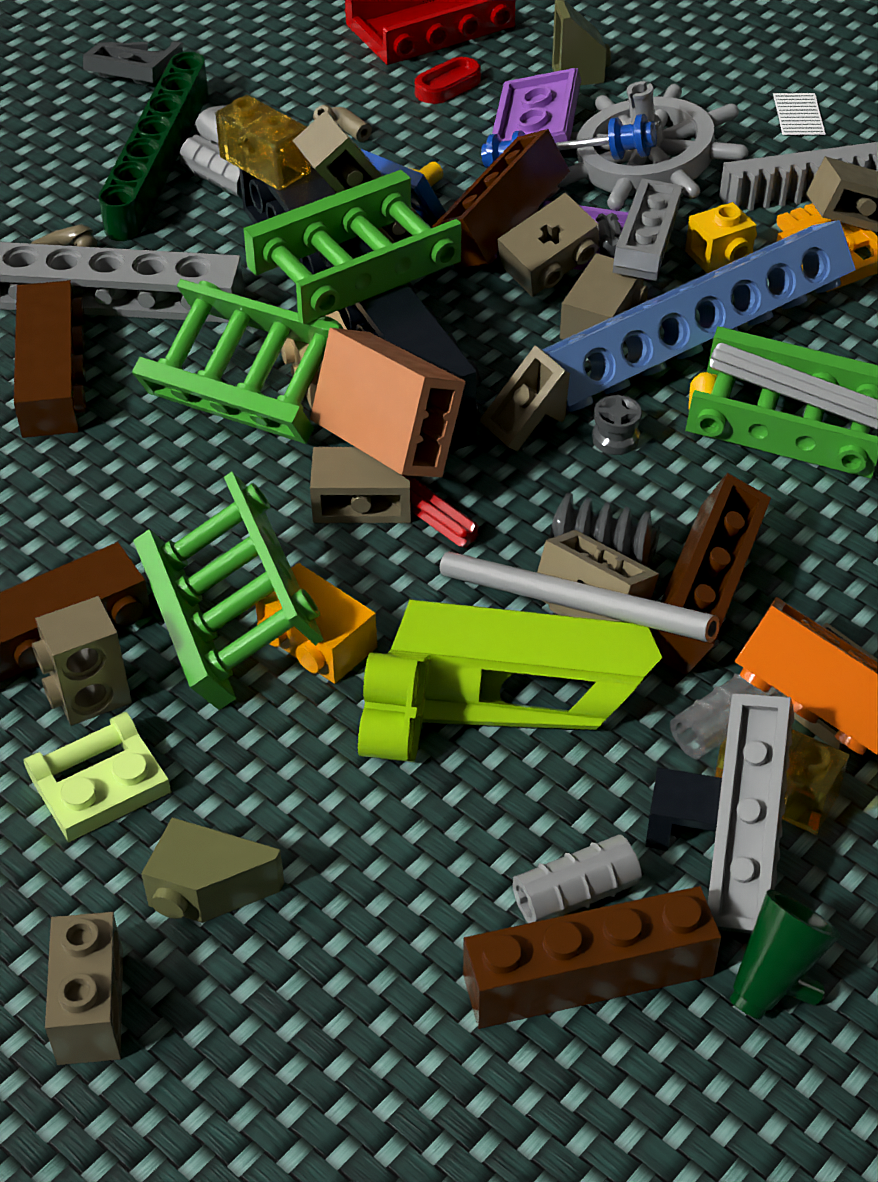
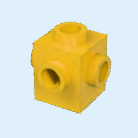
(720, 236)

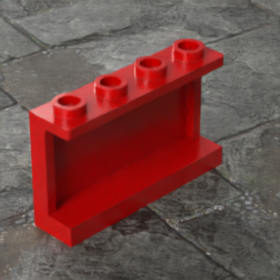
(416, 27)

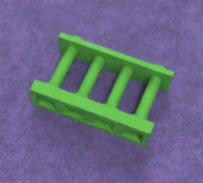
(342, 217)
(245, 401)
(784, 433)
(179, 595)

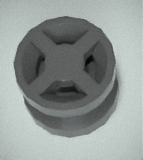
(616, 424)

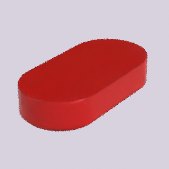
(447, 80)

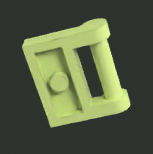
(104, 789)

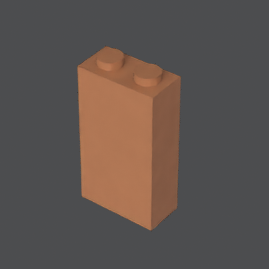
(387, 402)

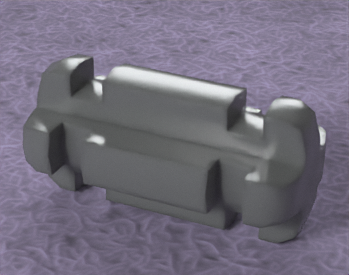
(608, 233)

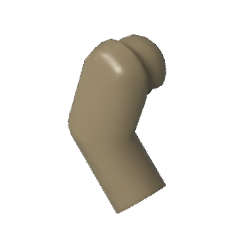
(347, 121)
(72, 236)

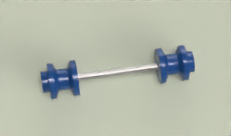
(638, 136)

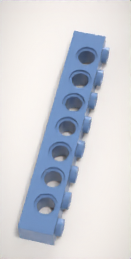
(818, 249)

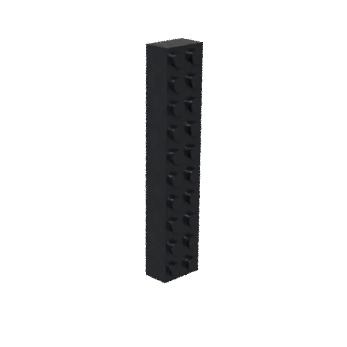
(392, 315)

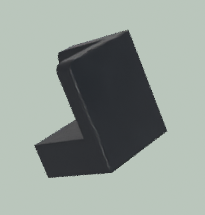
(683, 801)

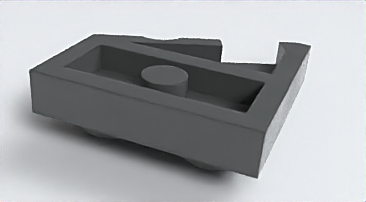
(129, 60)

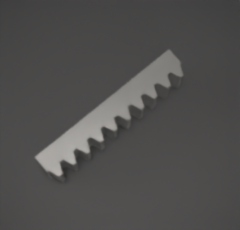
(785, 175)
(647, 229)
(750, 809)

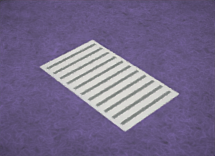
(798, 114)

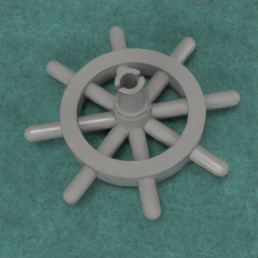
(669, 111)

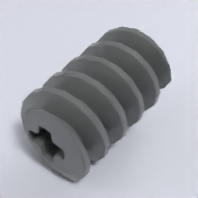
(628, 538)

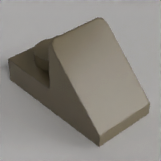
(532, 391)

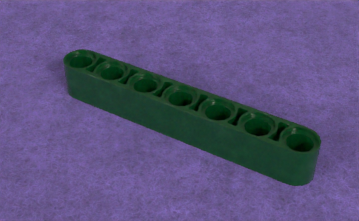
(153, 147)

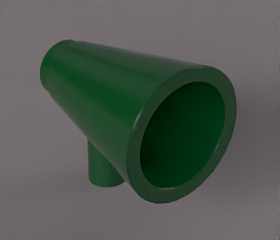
(779, 954)

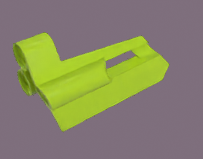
(457, 656)

